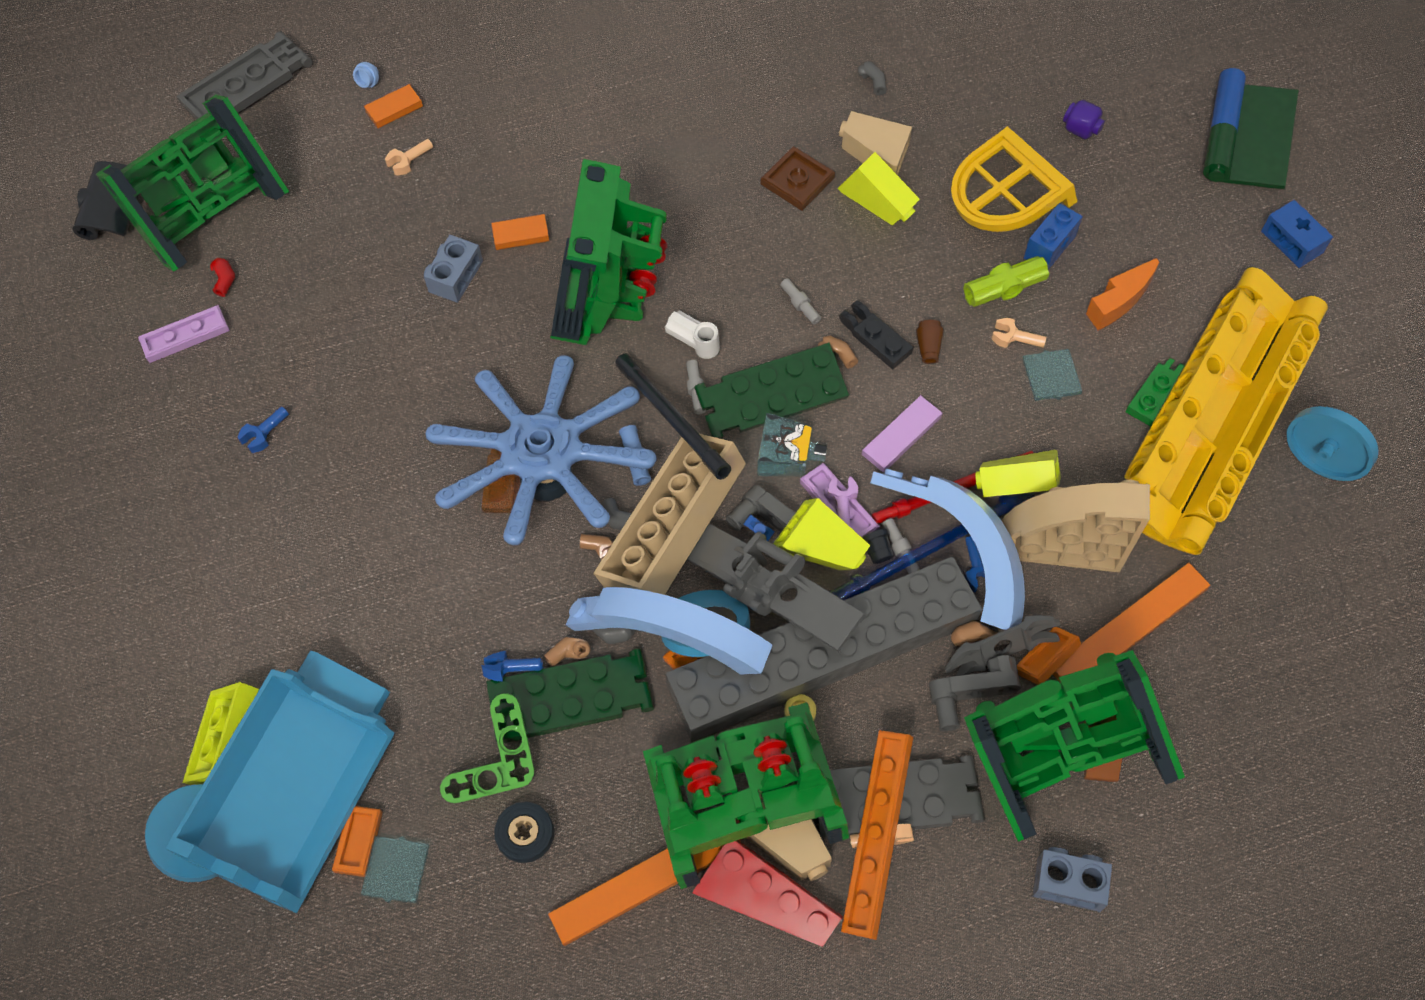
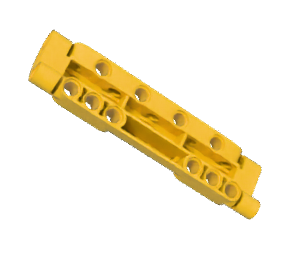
(1222, 410)

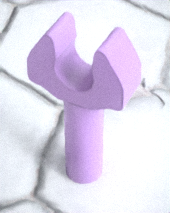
(843, 497)

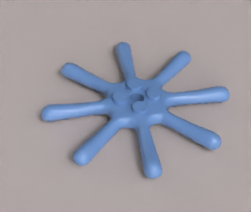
(539, 449)

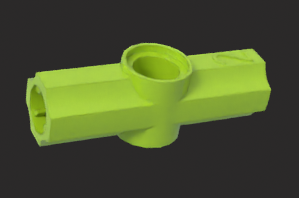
(1006, 281)

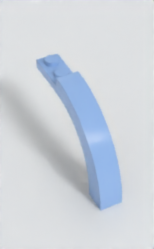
(997, 550)
(674, 620)

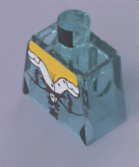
(787, 448)

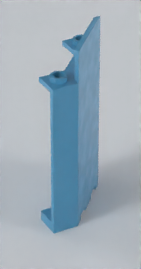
(287, 781)

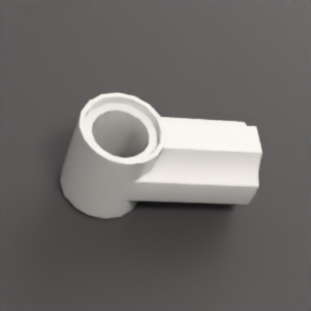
(694, 333)

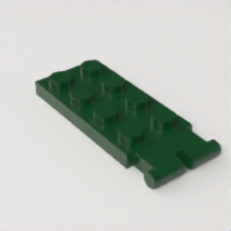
(775, 387)
(573, 694)

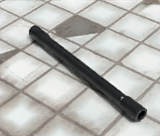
(709, 456)

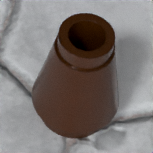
(930, 339)

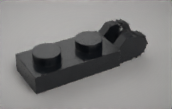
(876, 335)

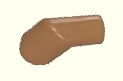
(842, 349)
(594, 542)
(971, 632)
(567, 648)

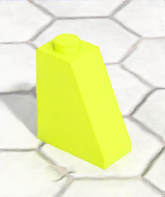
(880, 191)
(1019, 474)
(822, 537)

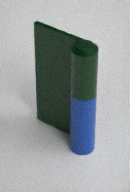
(1250, 133)

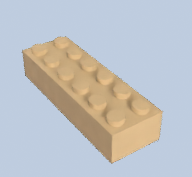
(669, 519)

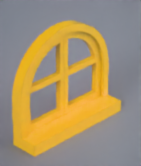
(1031, 162)

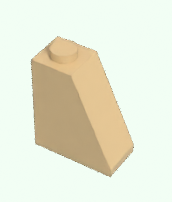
(869, 134)
(796, 849)

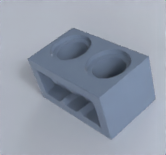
(453, 268)
(1072, 889)

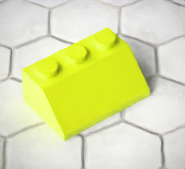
(220, 719)

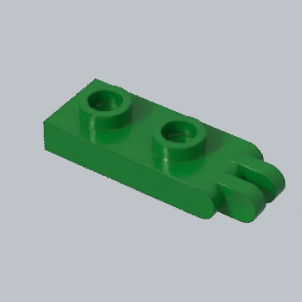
(1154, 392)

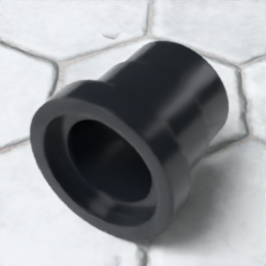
(880, 547)

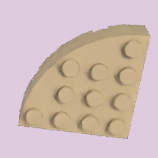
(1081, 525)

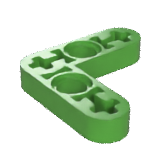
(502, 768)

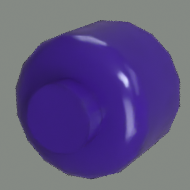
(1083, 119)

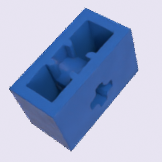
(1296, 233)
(1054, 235)

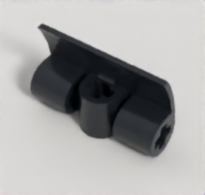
(98, 208)

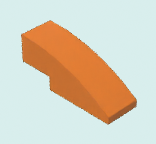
(1121, 294)

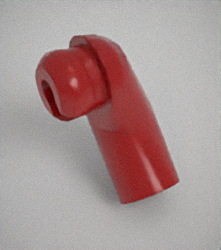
(225, 276)

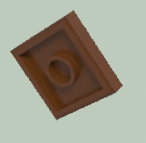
(797, 178)

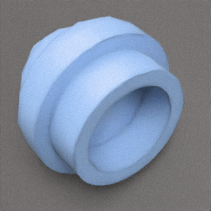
(366, 75)

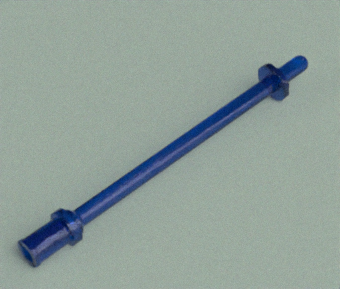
(860, 584)

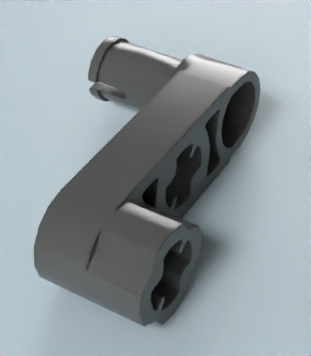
(762, 503)
(999, 681)

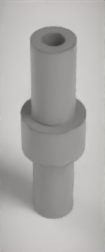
(800, 301)
(694, 379)
(899, 544)

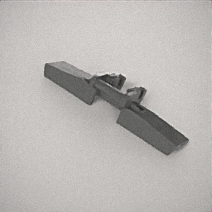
(761, 590)

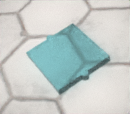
(1052, 375)
(395, 869)

